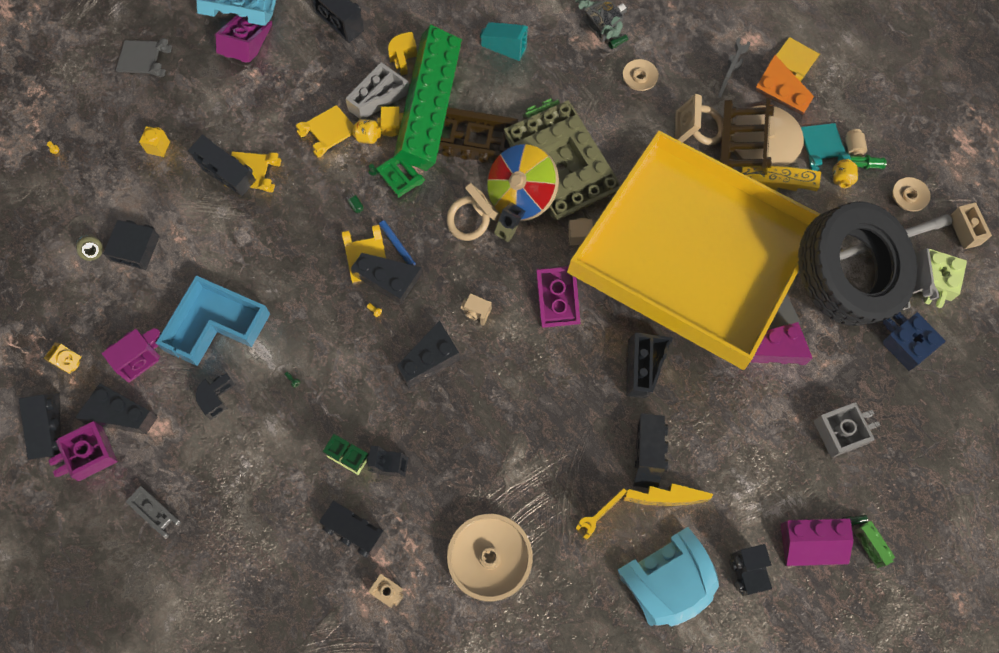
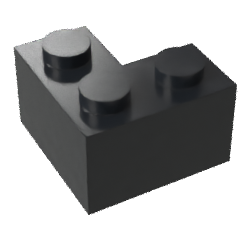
(751, 569)

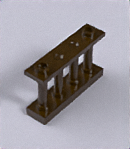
(731, 128)

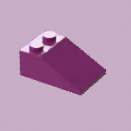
(241, 39)
(557, 296)

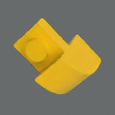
(402, 48)

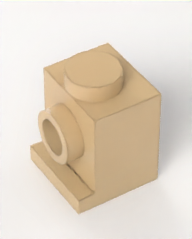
(476, 308)
(378, 588)

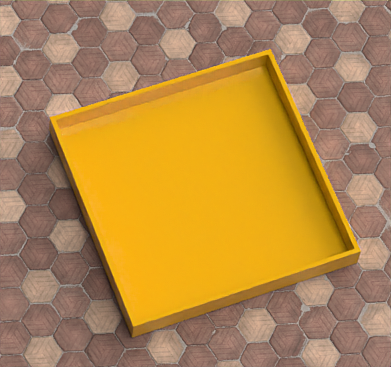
(696, 248)

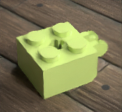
(947, 276)

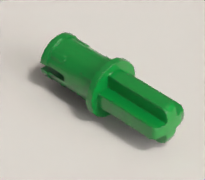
(869, 162)

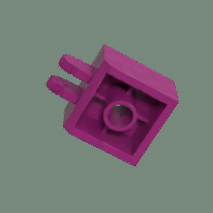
(133, 353)
(73, 452)

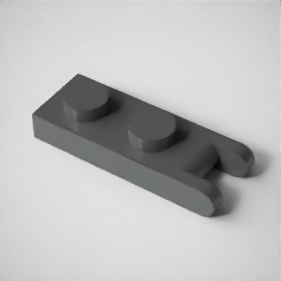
(152, 510)

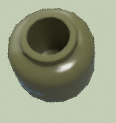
(89, 247)

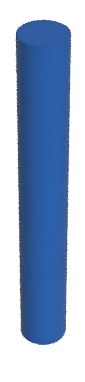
(397, 244)

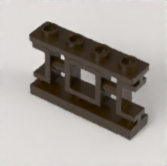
(478, 123)

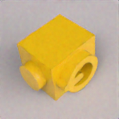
(390, 120)
(63, 358)

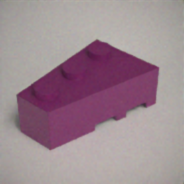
(783, 346)

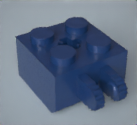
(912, 340)

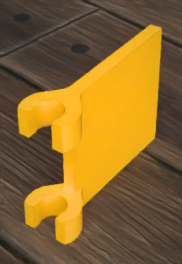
(797, 57)
(327, 128)
(259, 165)
(371, 246)
(590, 522)

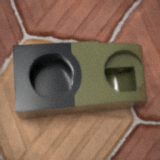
(509, 221)

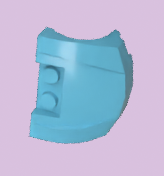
(258, 11)
(673, 581)

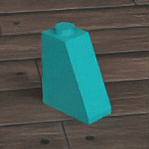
(505, 39)

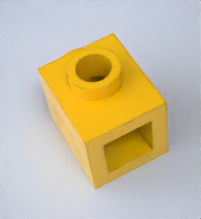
(154, 141)

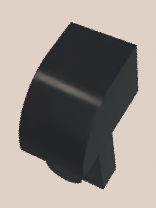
(208, 395)
(386, 462)

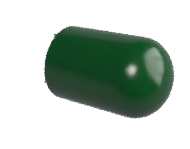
(355, 203)

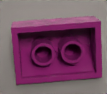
(817, 542)

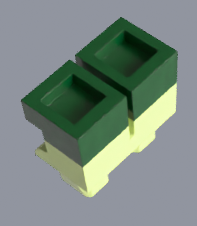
(345, 454)

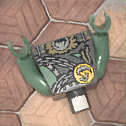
(603, 17)

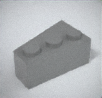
(376, 91)

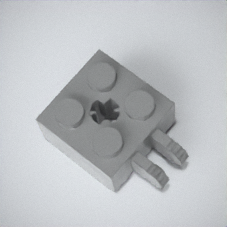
(853, 421)

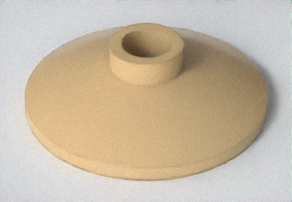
(642, 69)
(914, 188)

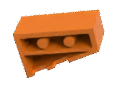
(784, 87)

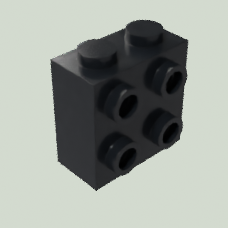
(131, 244)

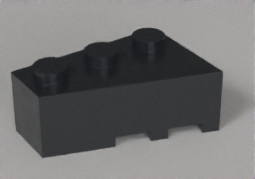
(41, 424)

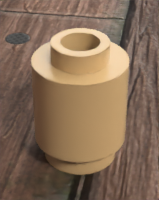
(856, 143)

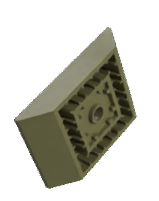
(568, 143)

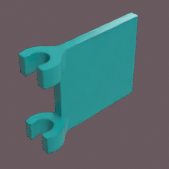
(822, 143)

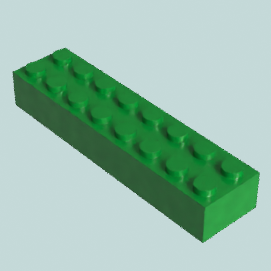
(428, 98)

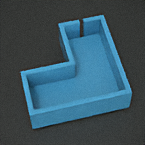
(205, 312)

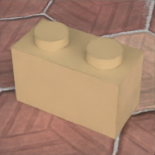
(970, 226)

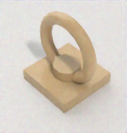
(689, 121)
(481, 205)

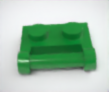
(396, 179)

